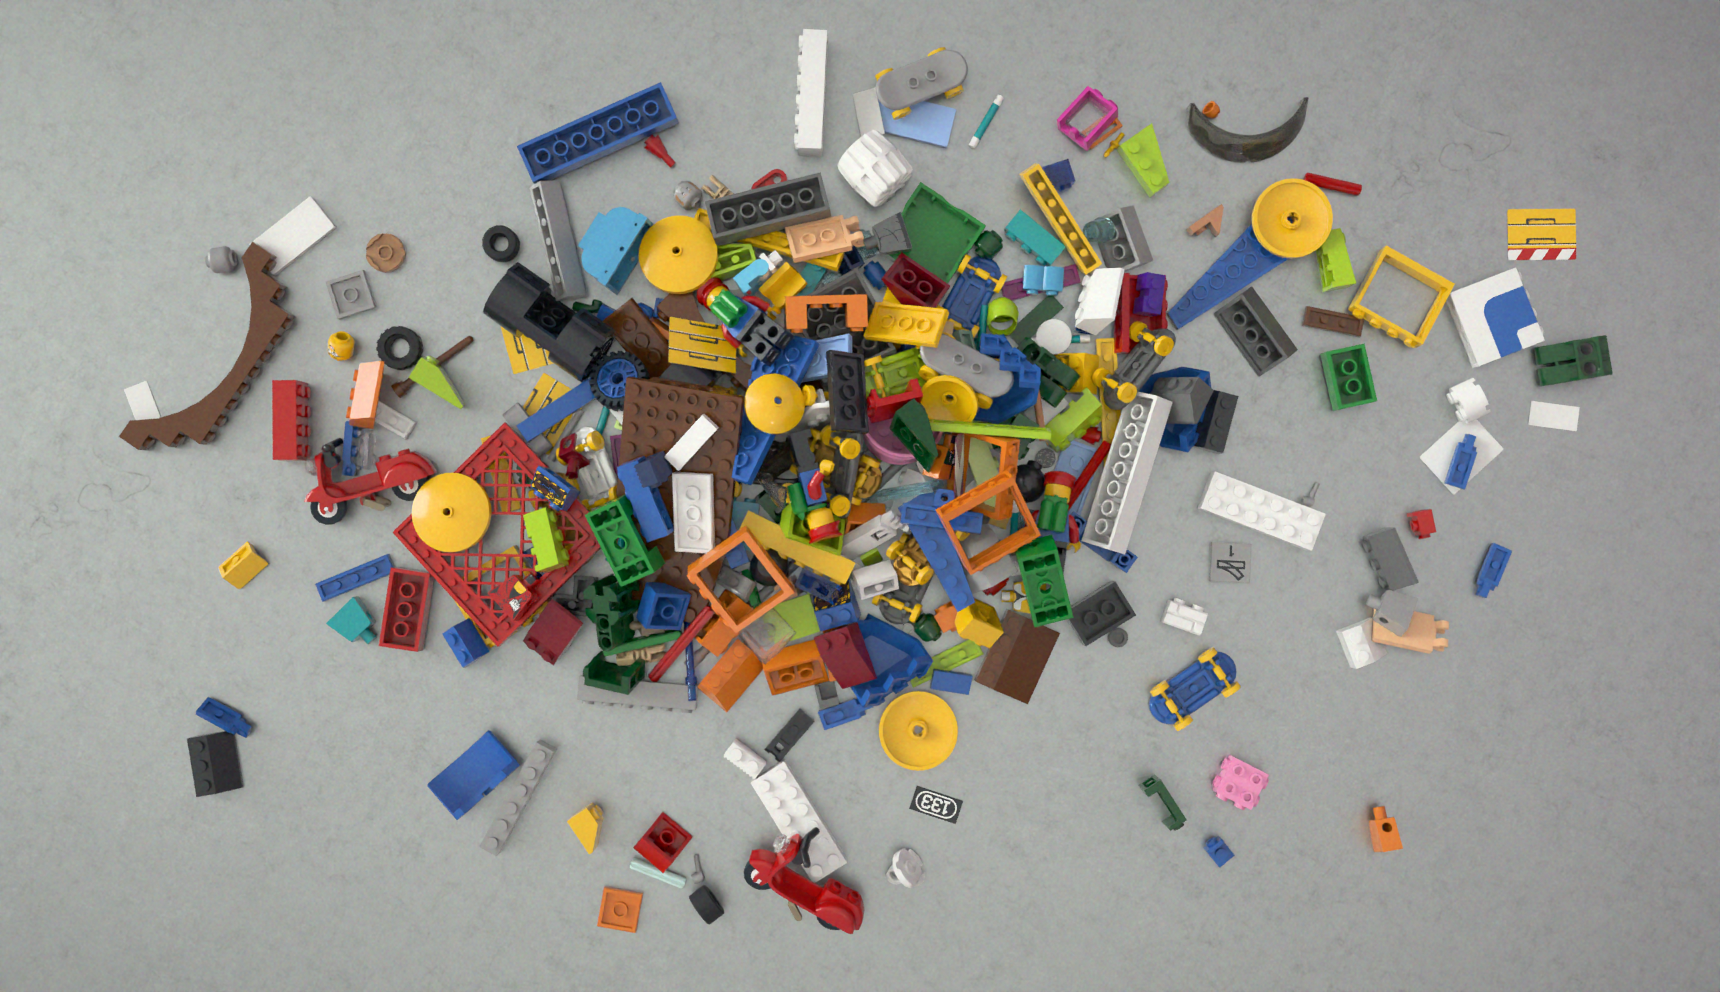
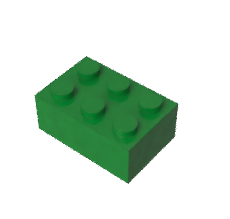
(1348, 377)

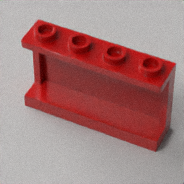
(1125, 317)

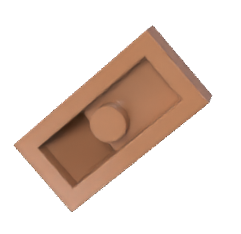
(1212, 220)

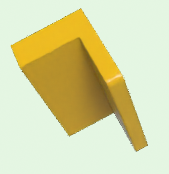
(783, 283)
(242, 566)

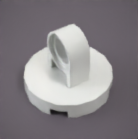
(906, 868)

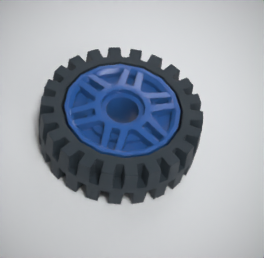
(607, 374)

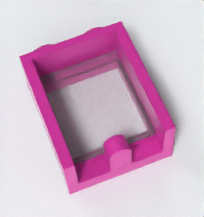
(1087, 117)

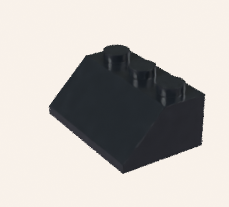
(1216, 422)
(214, 763)

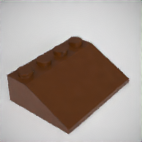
(1017, 657)

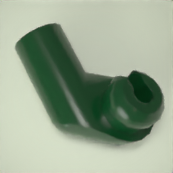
(594, 308)

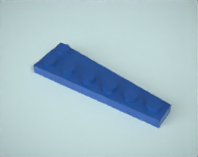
(942, 557)

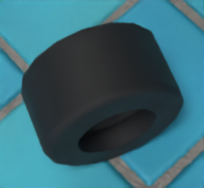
(500, 231)
(706, 904)

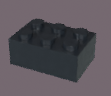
(1100, 613)

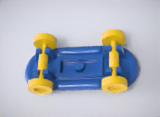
(973, 288)
(1193, 688)

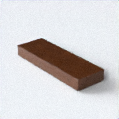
(1332, 321)

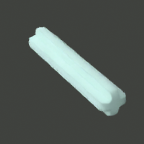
(651, 870)

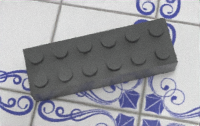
(767, 209)

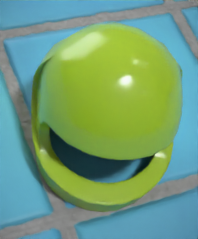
(1001, 311)

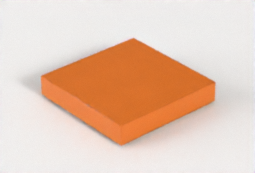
(620, 909)

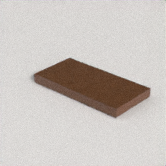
(640, 337)

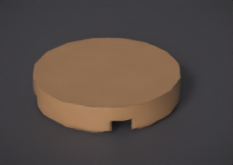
(385, 252)

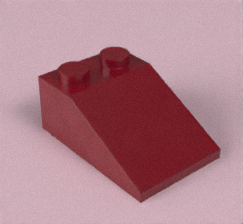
(914, 283)
(553, 632)
(846, 655)

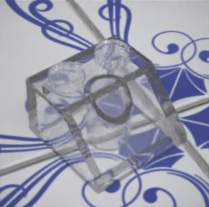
(767, 635)

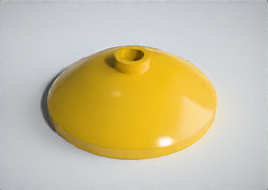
(941, 407)
(763, 410)

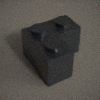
(576, 603)

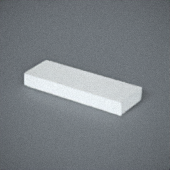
(394, 420)
(691, 442)

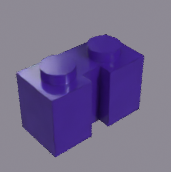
(1151, 294)

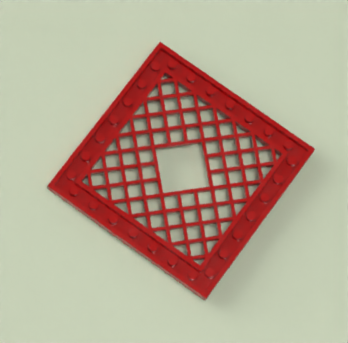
(472, 602)

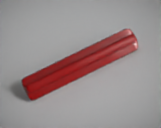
(1333, 184)

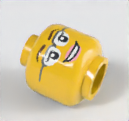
(341, 346)

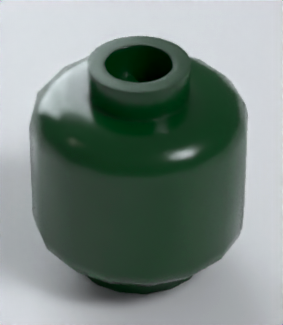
(988, 244)
(927, 627)

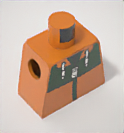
(945, 463)

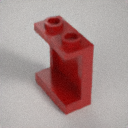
(885, 408)

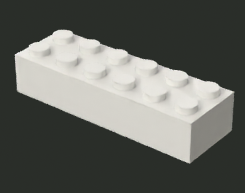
(812, 88)
(1261, 511)
(797, 815)

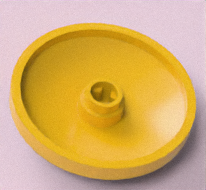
(1304, 205)
(680, 271)
(468, 512)
(920, 749)

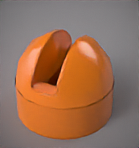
(1211, 110)

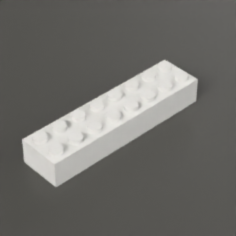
(1127, 472)

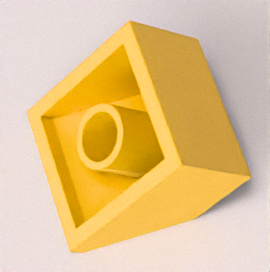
(979, 624)
(588, 826)

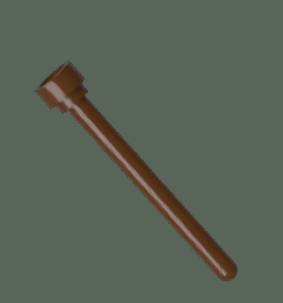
(401, 387)

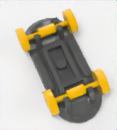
(1136, 367)
(844, 473)
(904, 603)

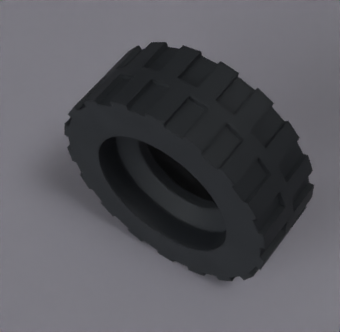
(386, 340)

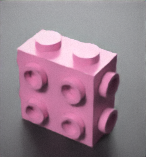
(1240, 783)

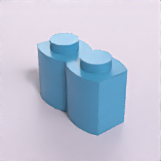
(1043, 278)

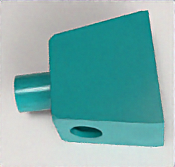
(354, 621)

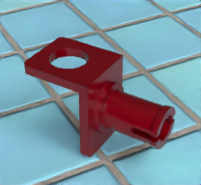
(572, 457)

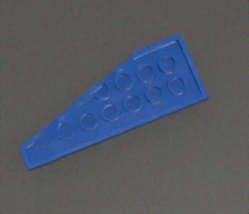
(753, 442)

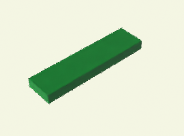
(643, 641)

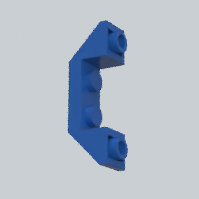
(1121, 561)

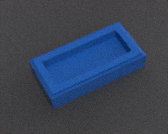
(951, 681)

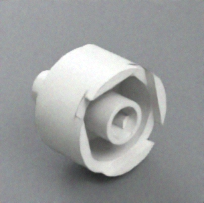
(1468, 400)

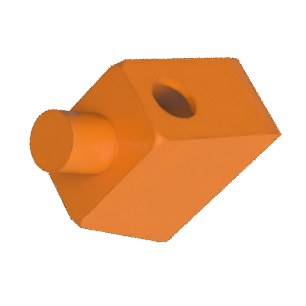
(1385, 839)

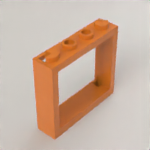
(1008, 462)
(977, 496)
(748, 537)

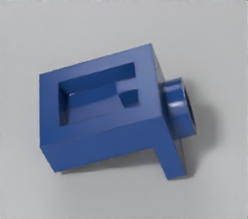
(1218, 851)

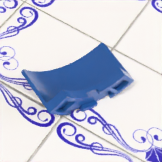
(472, 774)

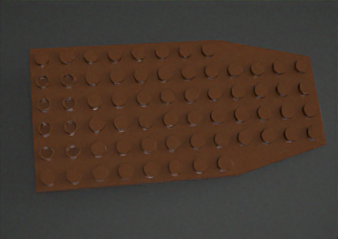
(653, 421)

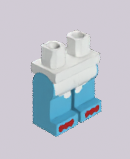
(758, 273)

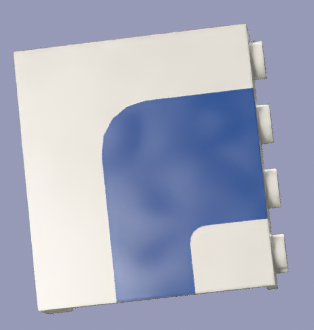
(1495, 317)

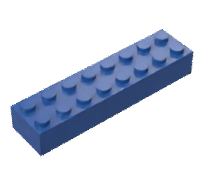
(598, 134)

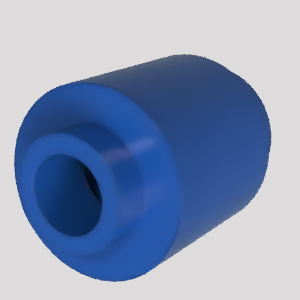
(874, 274)

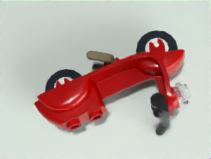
(402, 472)
(833, 904)

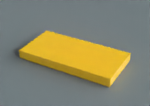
(906, 324)

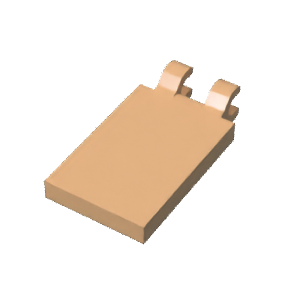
(823, 237)
(1419, 635)

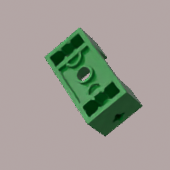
(612, 522)
(1041, 565)

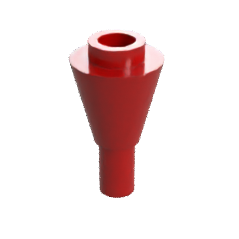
(656, 147)
(1092, 435)

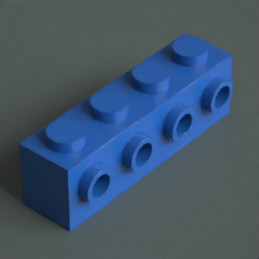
(646, 503)

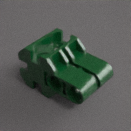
(1569, 351)
(1052, 372)
(612, 610)

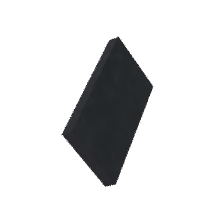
(847, 392)

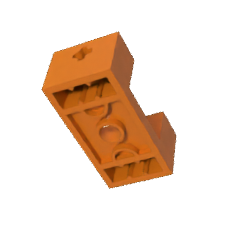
(855, 310)

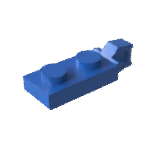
(349, 450)
(1462, 463)
(1492, 569)
(842, 713)
(223, 717)

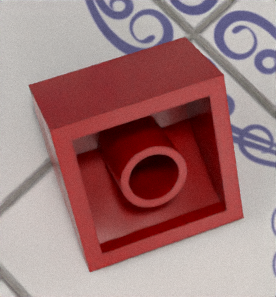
(662, 842)

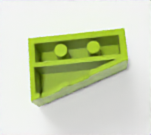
(1145, 160)
(1334, 263)
(546, 540)

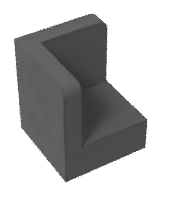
(826, 694)

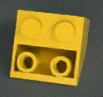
(1085, 365)

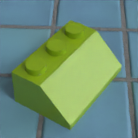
(798, 529)

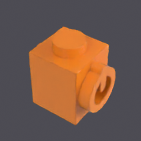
(946, 617)

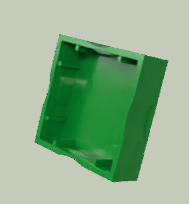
(938, 232)

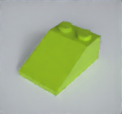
(434, 378)

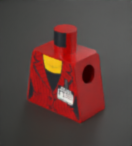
(515, 595)

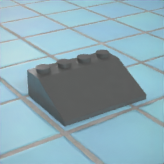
(830, 321)

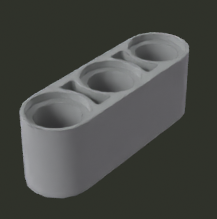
(516, 415)

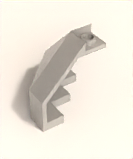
(992, 573)

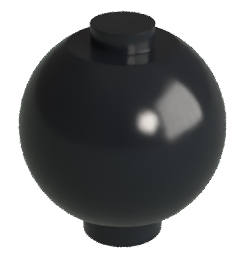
(1030, 481)
(760, 573)

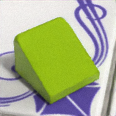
(871, 557)

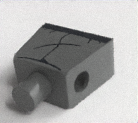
(889, 236)

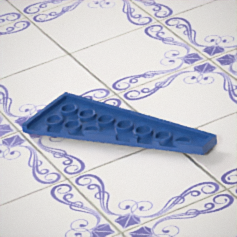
(1234, 270)

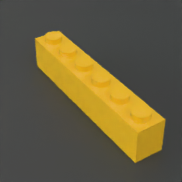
(1060, 218)
(821, 562)

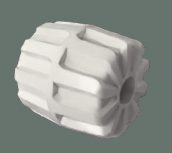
(875, 168)

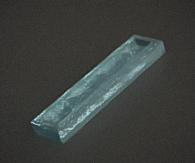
(906, 490)

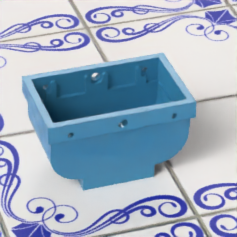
(612, 244)

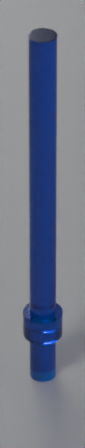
(691, 679)

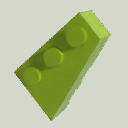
(733, 259)
(1074, 421)

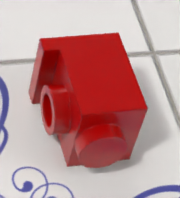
(1422, 523)

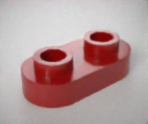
(768, 179)

